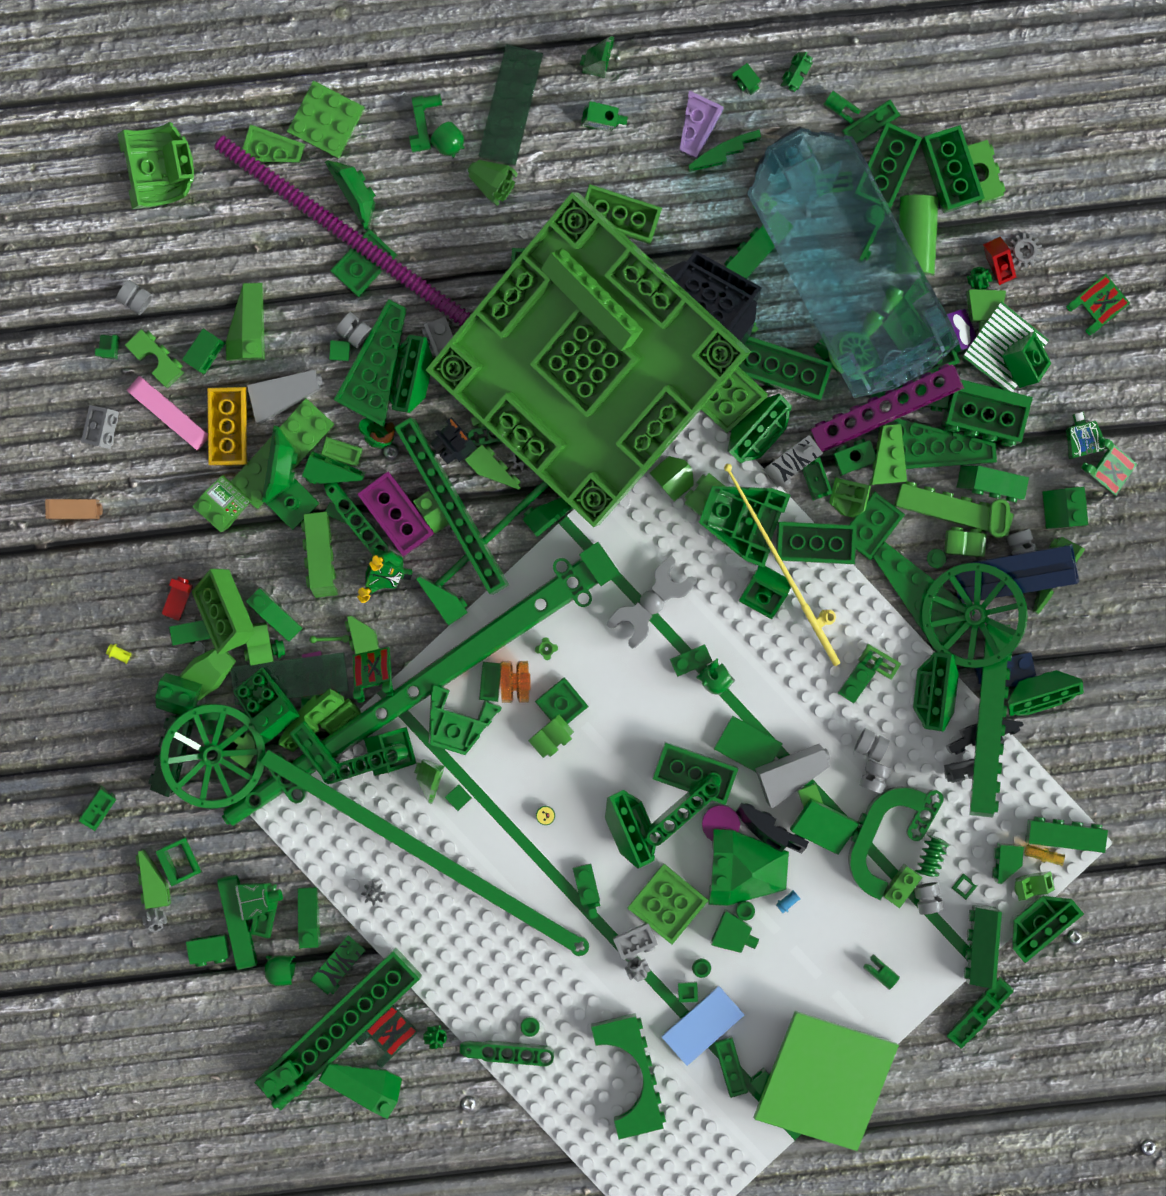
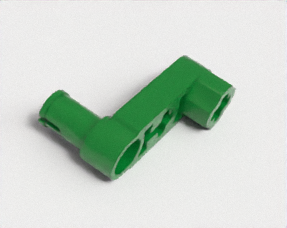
(421, 141)

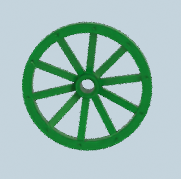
(1005, 580)
(220, 753)

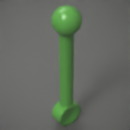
(345, 638)

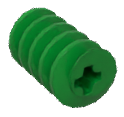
(932, 856)

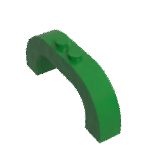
(867, 830)

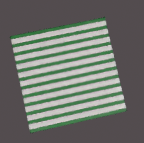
(996, 336)

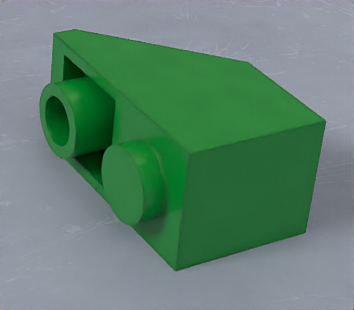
(1008, 860)

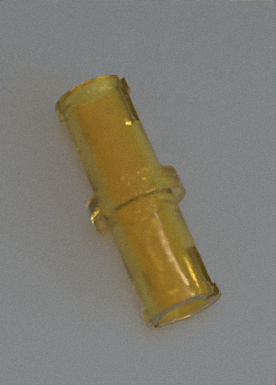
(1044, 855)

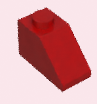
(1000, 260)

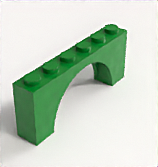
(645, 1113)

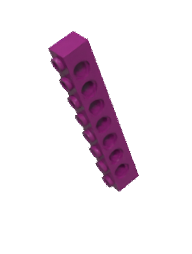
(952, 384)

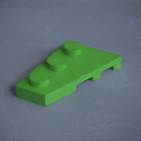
(272, 147)
(890, 457)

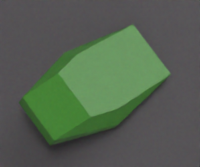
(209, 670)

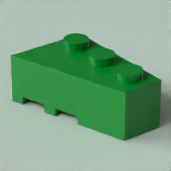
(992, 482)

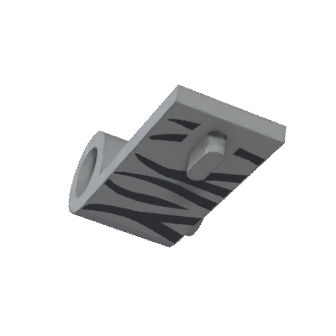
(793, 461)

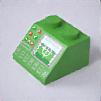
(222, 503)

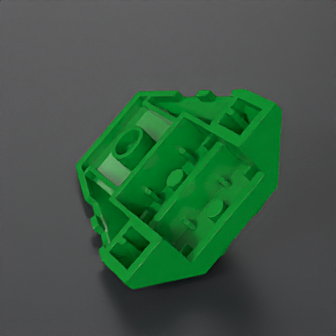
(733, 524)
(744, 868)

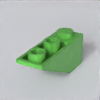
(486, 466)
(155, 887)

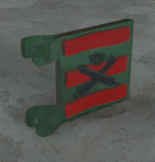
(389, 1033)

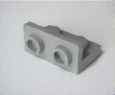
(438, 333)
(100, 426)
(635, 941)

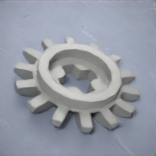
(1031, 245)

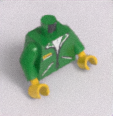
(383, 572)

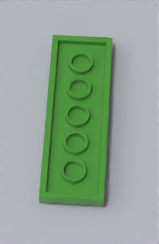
(303, 429)

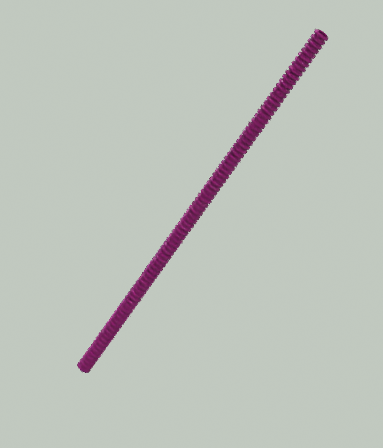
(341, 230)

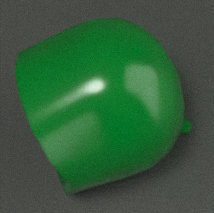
(448, 139)
(716, 678)
(280, 970)

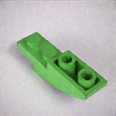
(313, 713)

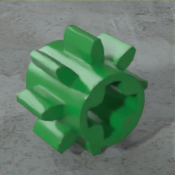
(979, 278)
(435, 1037)

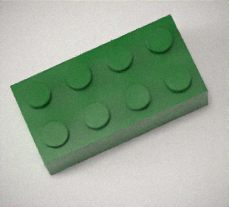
(892, 159)
(816, 542)
(687, 768)

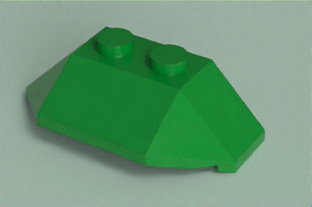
(354, 190)
(410, 374)
(759, 429)
(279, 466)
(936, 691)
(1044, 692)
(629, 828)
(1042, 924)

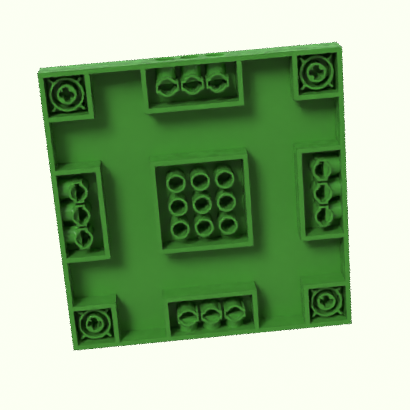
(561, 389)

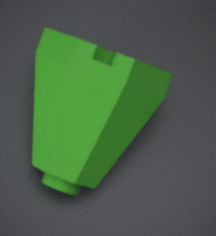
(492, 179)

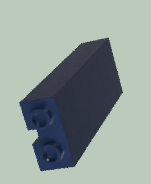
(1030, 570)

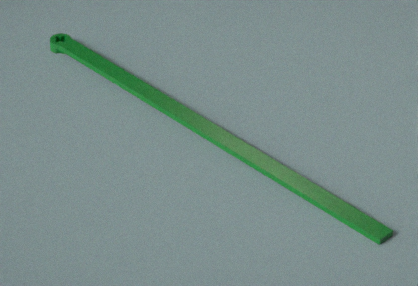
(424, 852)

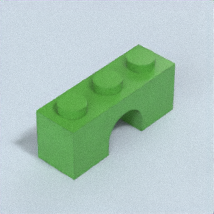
(982, 156)
(143, 345)

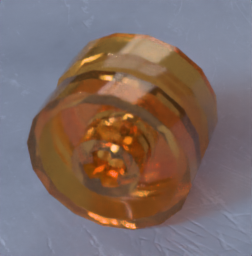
(516, 681)

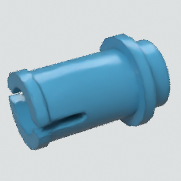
(788, 901)

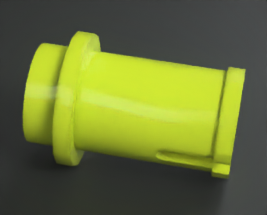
(118, 653)

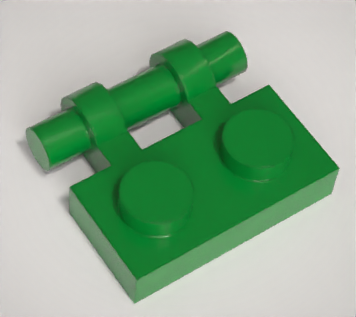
(278, 1079)

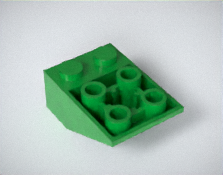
(266, 704)

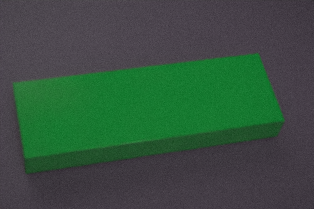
(872, 122)
(314, 750)
(731, 1067)

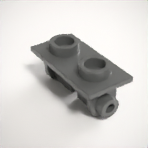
(955, 771)

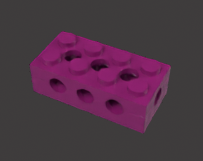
(383, 513)

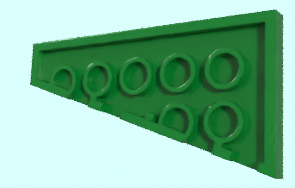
(939, 448)

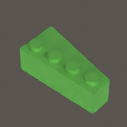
(319, 554)

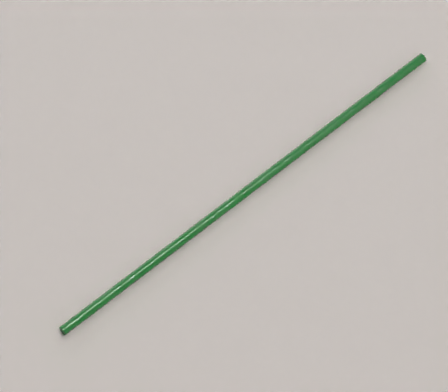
(493, 532)

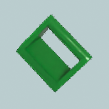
(169, 867)

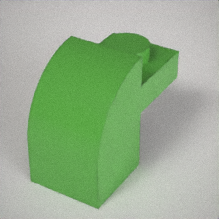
(431, 512)
(243, 742)
(1034, 884)

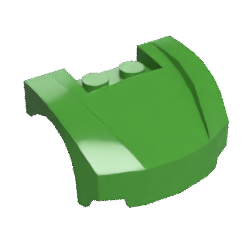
(157, 165)

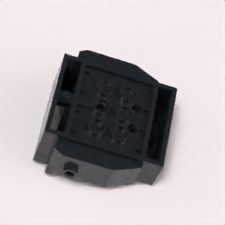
(720, 291)

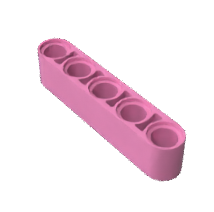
(168, 413)

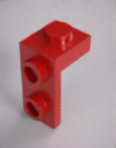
(177, 598)

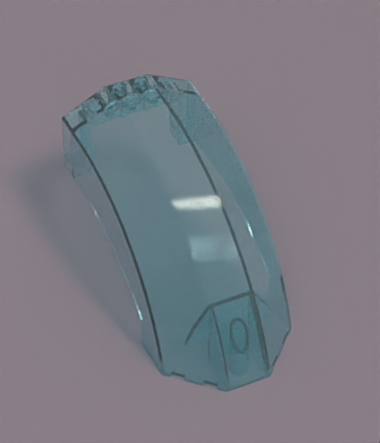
(820, 215)

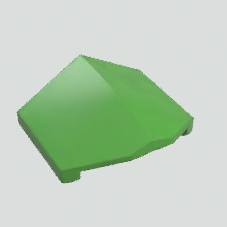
(673, 476)
(849, 497)

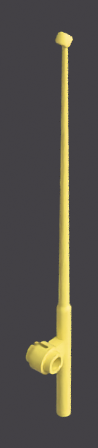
(826, 616)

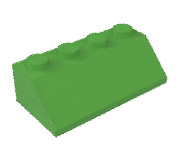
(223, 610)

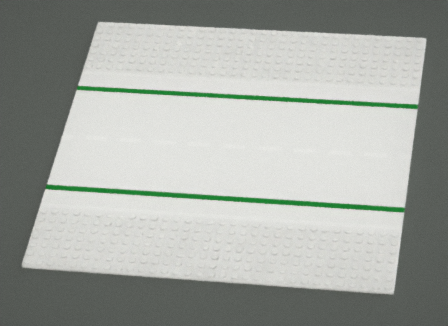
(494, 970)

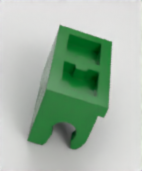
(203, 351)
(816, 479)
(97, 808)

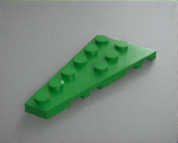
(372, 374)
(912, 587)

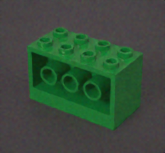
(996, 404)

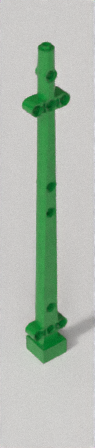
(591, 569)

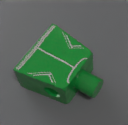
(256, 899)

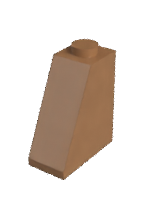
(73, 509)

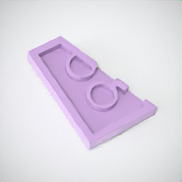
(699, 123)

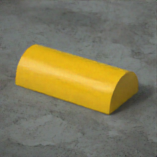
(227, 426)

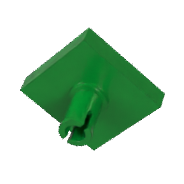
(293, 504)

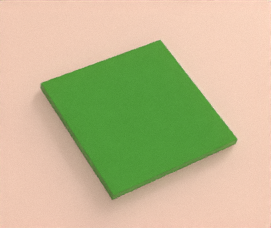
(825, 1081)

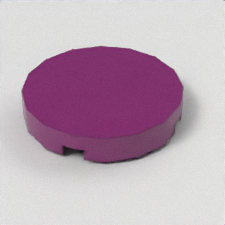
(720, 818)

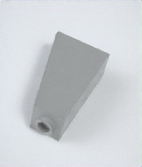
(279, 394)
(790, 773)

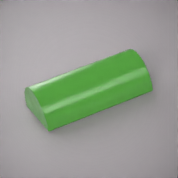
(629, 215)
(919, 226)

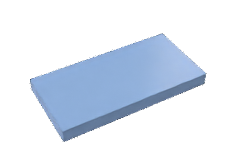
(702, 1025)

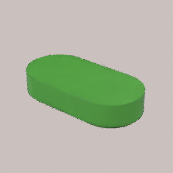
(999, 518)

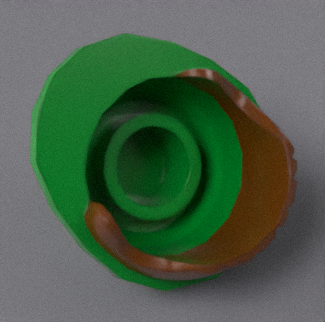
(375, 434)

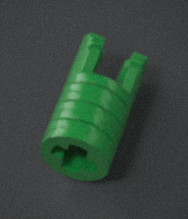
(837, 103)
(884, 975)

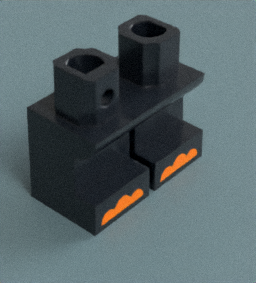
(455, 440)

